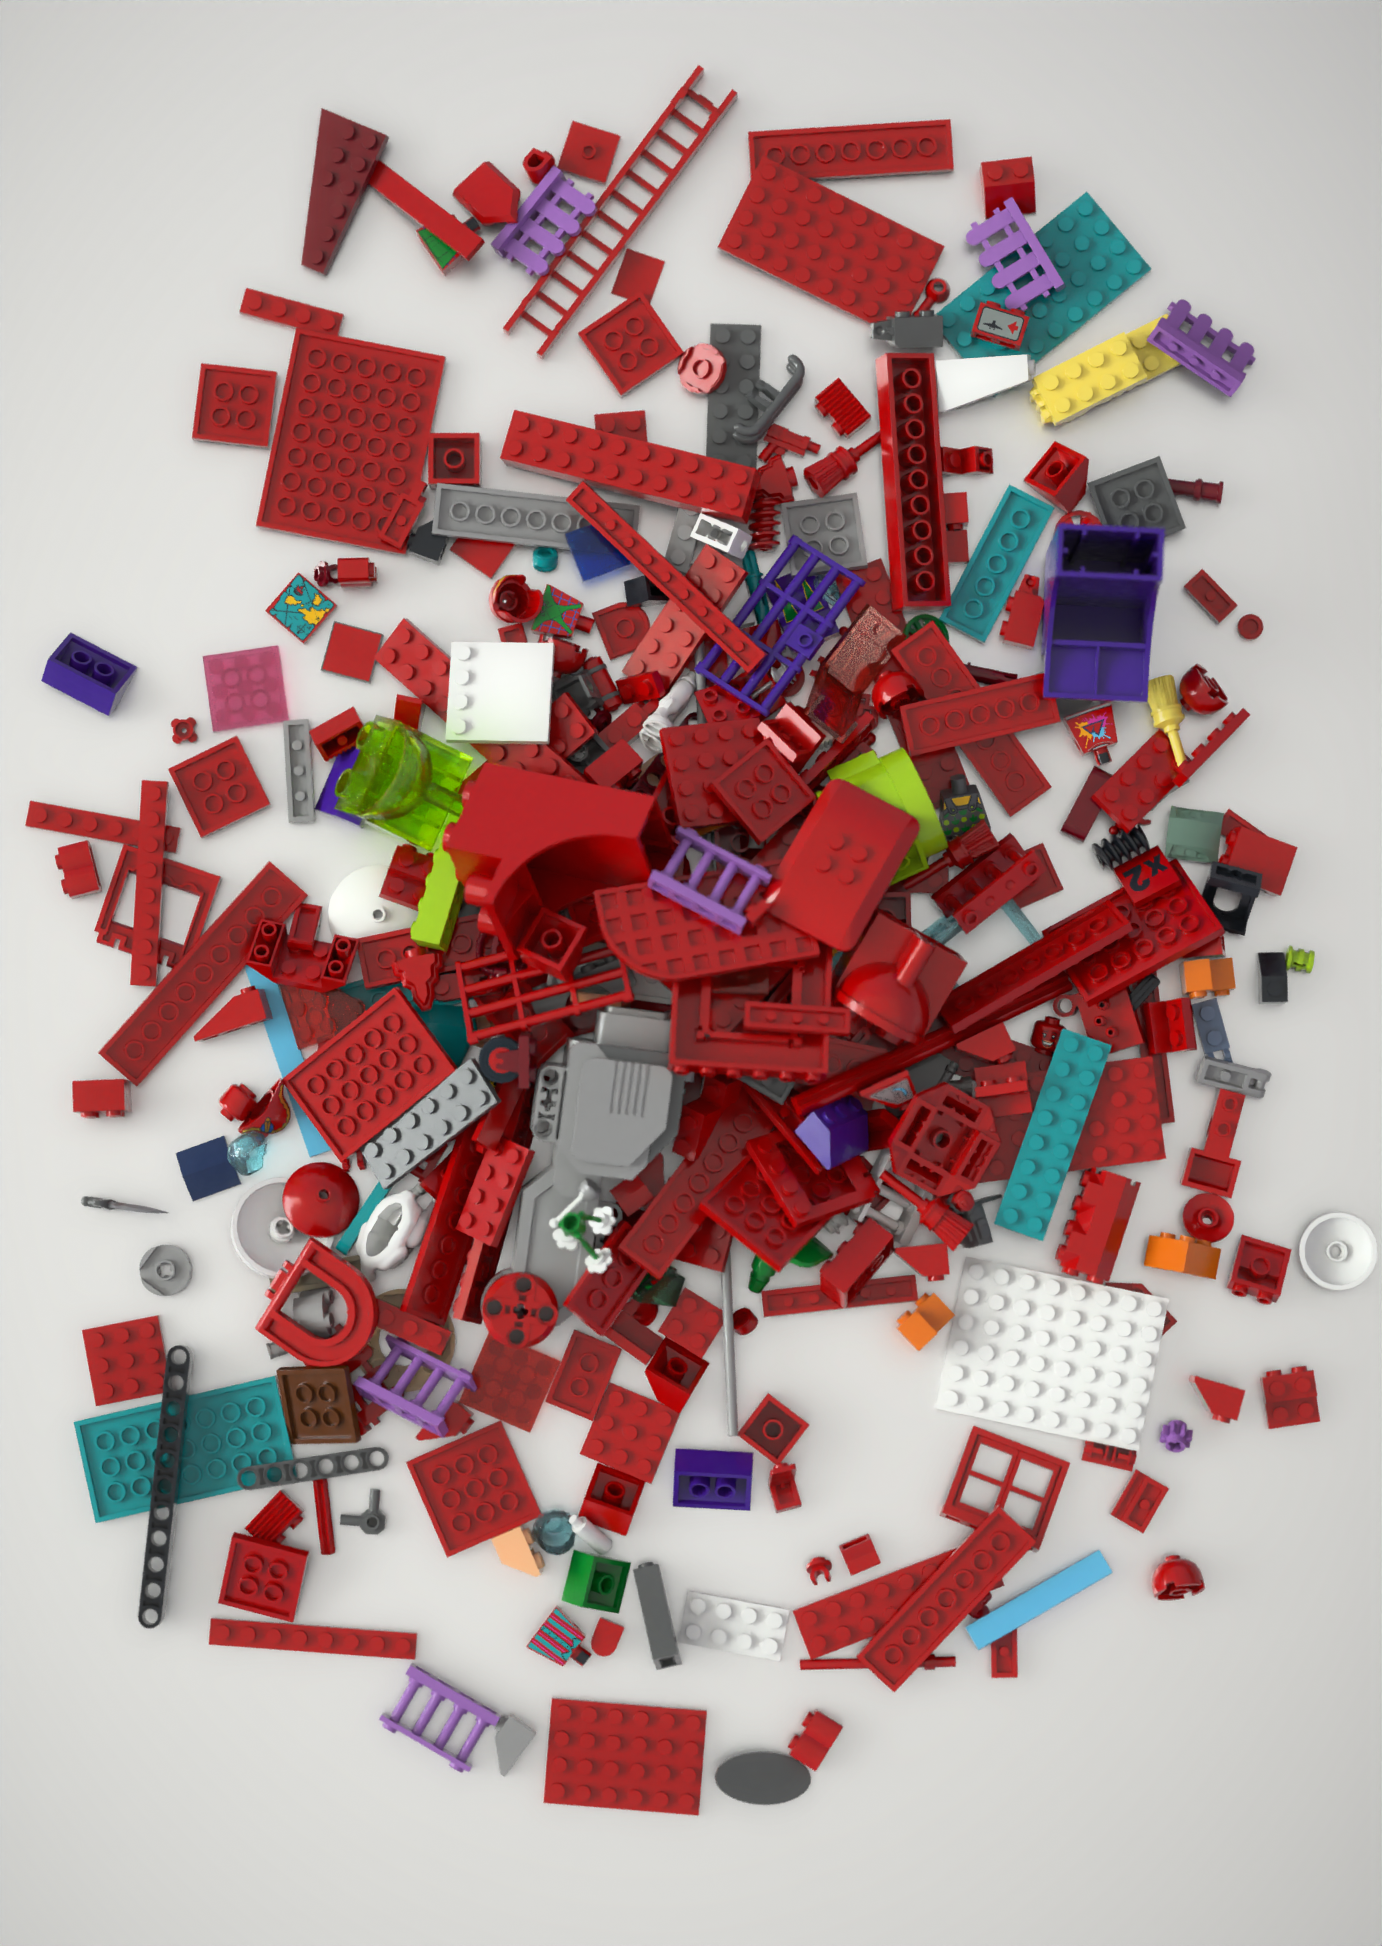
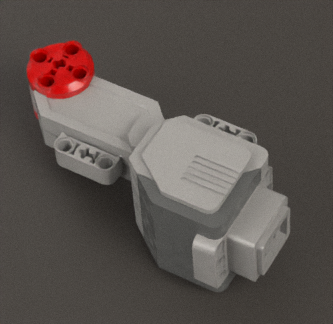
(607, 1119)

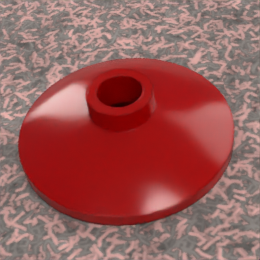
(1212, 1207)

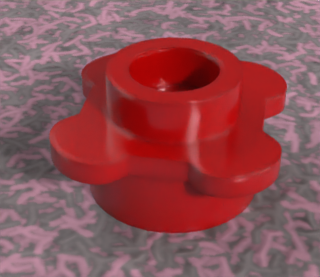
(189, 735)

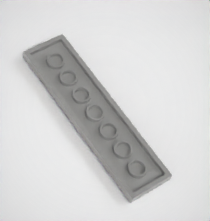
(511, 516)

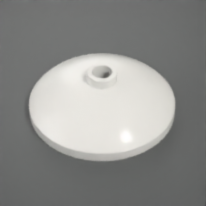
(1356, 1248)

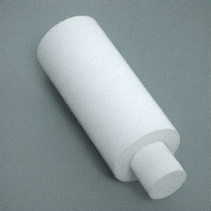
(590, 1534)

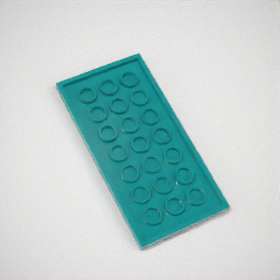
(1090, 259)
(222, 1435)

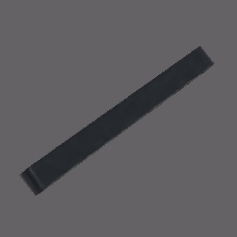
(158, 1497)

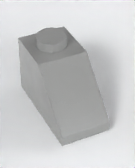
(511, 1741)

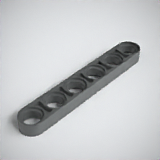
(312, 1468)

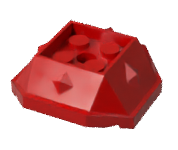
(961, 1154)

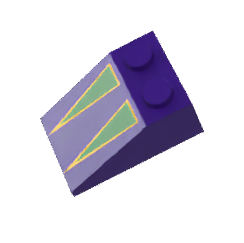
(802, 596)

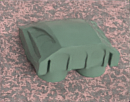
(1193, 835)

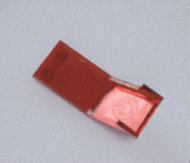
(850, 671)

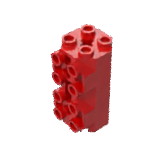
(1098, 1225)

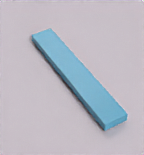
(1038, 1600)

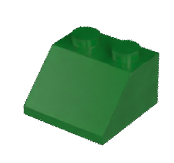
(596, 1581)

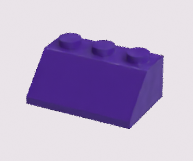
(88, 673)
(328, 799)
(836, 1131)
(712, 1479)

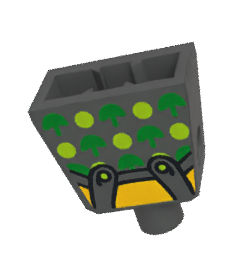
(960, 807)

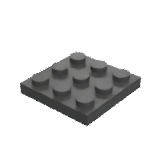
(1137, 498)

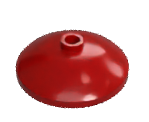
(315, 1215)

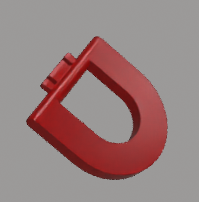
(348, 1282)

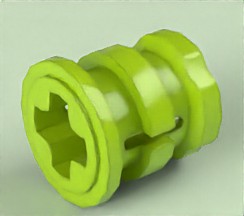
(1299, 959)

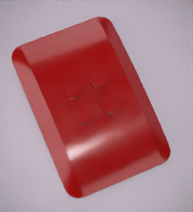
(841, 864)

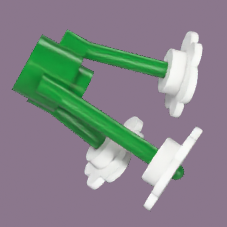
(572, 1230)

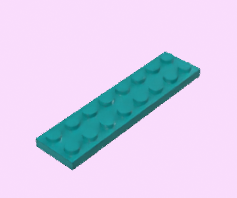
(1052, 1134)

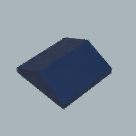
(207, 1168)

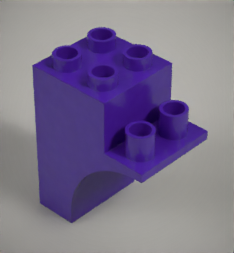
(1100, 611)

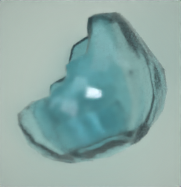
(247, 1152)
(554, 1531)

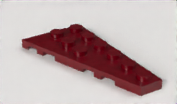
(341, 174)

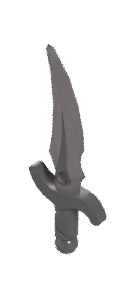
(111, 1204)

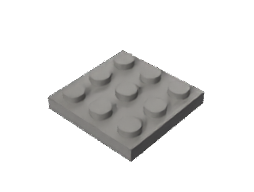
(830, 527)

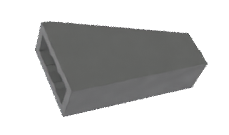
(657, 1616)

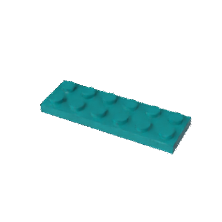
(996, 563)

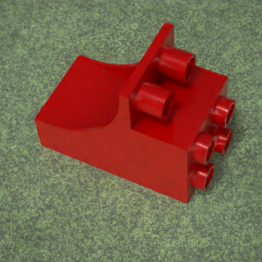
(548, 844)

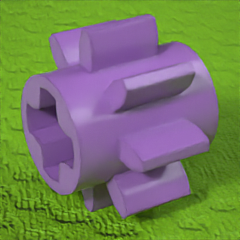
(1176, 1436)

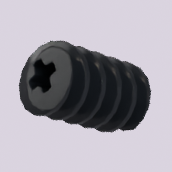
(1120, 847)

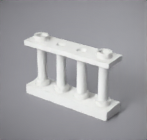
(909, 1220)

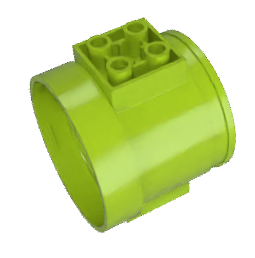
(897, 783)

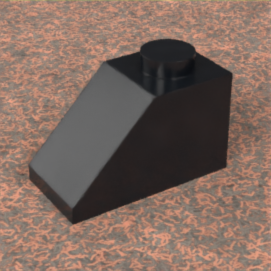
(427, 546)
(643, 593)
(1272, 978)

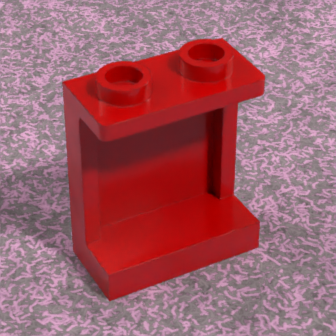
(1261, 855)

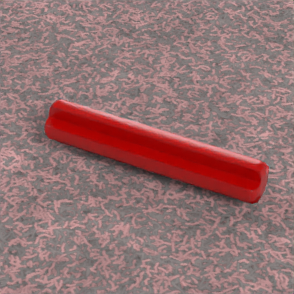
(324, 1516)

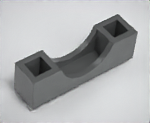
(589, 969)

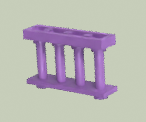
(709, 906)
(413, 1409)
(462, 1704)

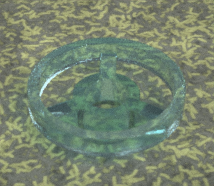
(832, 591)

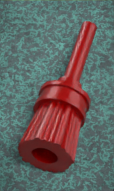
(837, 466)
(960, 852)
(933, 1214)

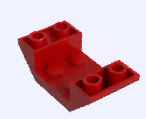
(314, 970)

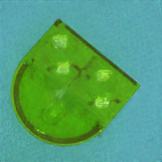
(402, 782)

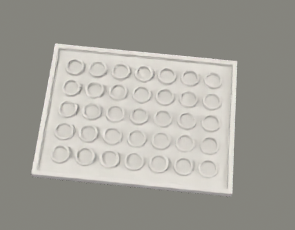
(1052, 1353)

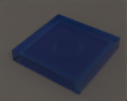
(594, 553)

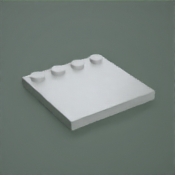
(500, 693)

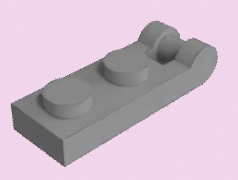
(1232, 1076)

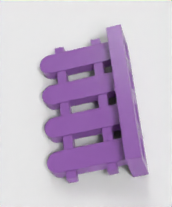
(533, 213)
(1009, 245)
(1195, 356)

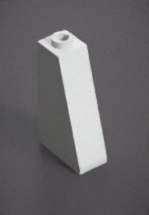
(978, 378)

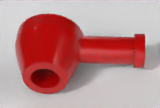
(932, 296)

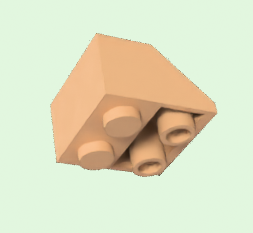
(517, 1552)

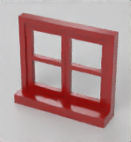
(971, 1516)

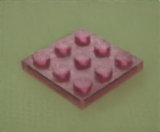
(245, 688)

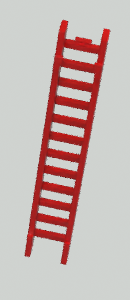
(643, 214)

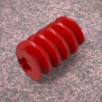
(764, 525)

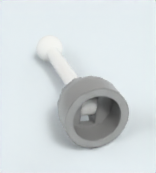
(587, 1191)

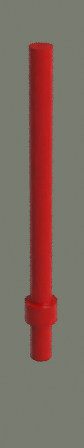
(854, 1663)

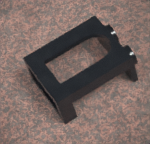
(1236, 880)

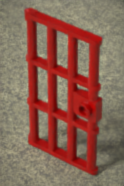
(520, 999)

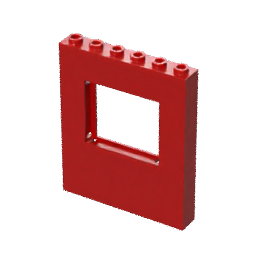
(751, 1053)

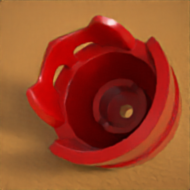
(520, 601)

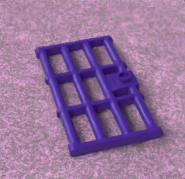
(796, 636)

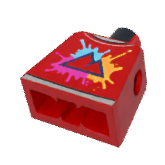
(1093, 731)

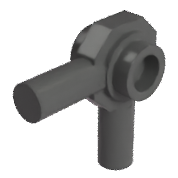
(372, 1520)

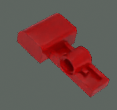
(1212, 1168)

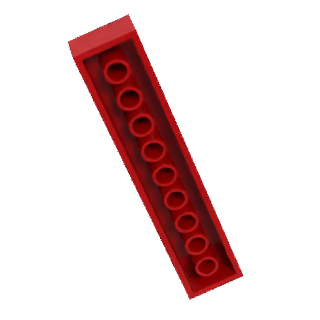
(630, 467)
(913, 482)

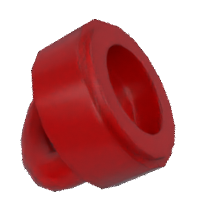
(744, 1321)

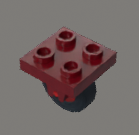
(506, 1059)

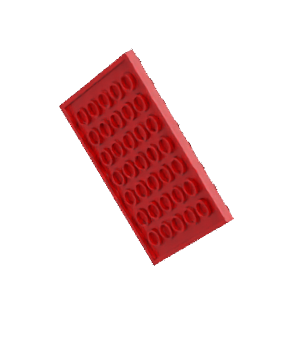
(348, 438)

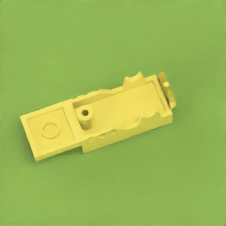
(1099, 375)

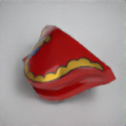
(270, 1114)

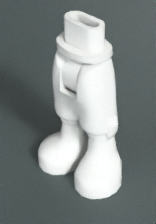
(667, 712)

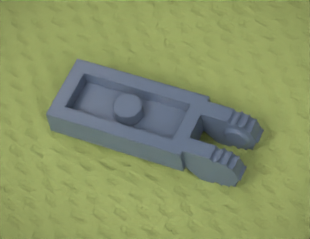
(1211, 1028)

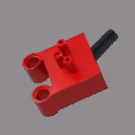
(1115, 1017)

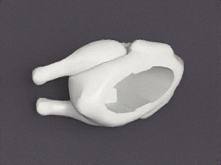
(392, 1231)

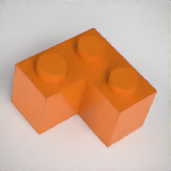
(1207, 976)
(1182, 1255)
(924, 1321)

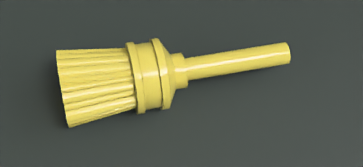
(1167, 711)

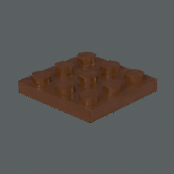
(318, 1404)

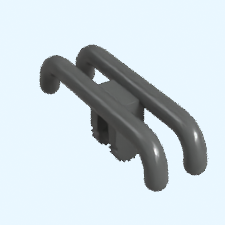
(752, 434)

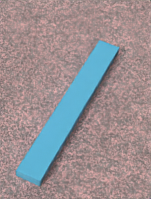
(286, 1054)

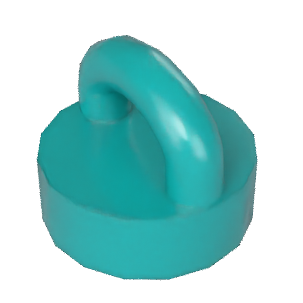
(545, 559)

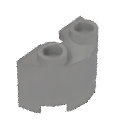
(312, 1311)

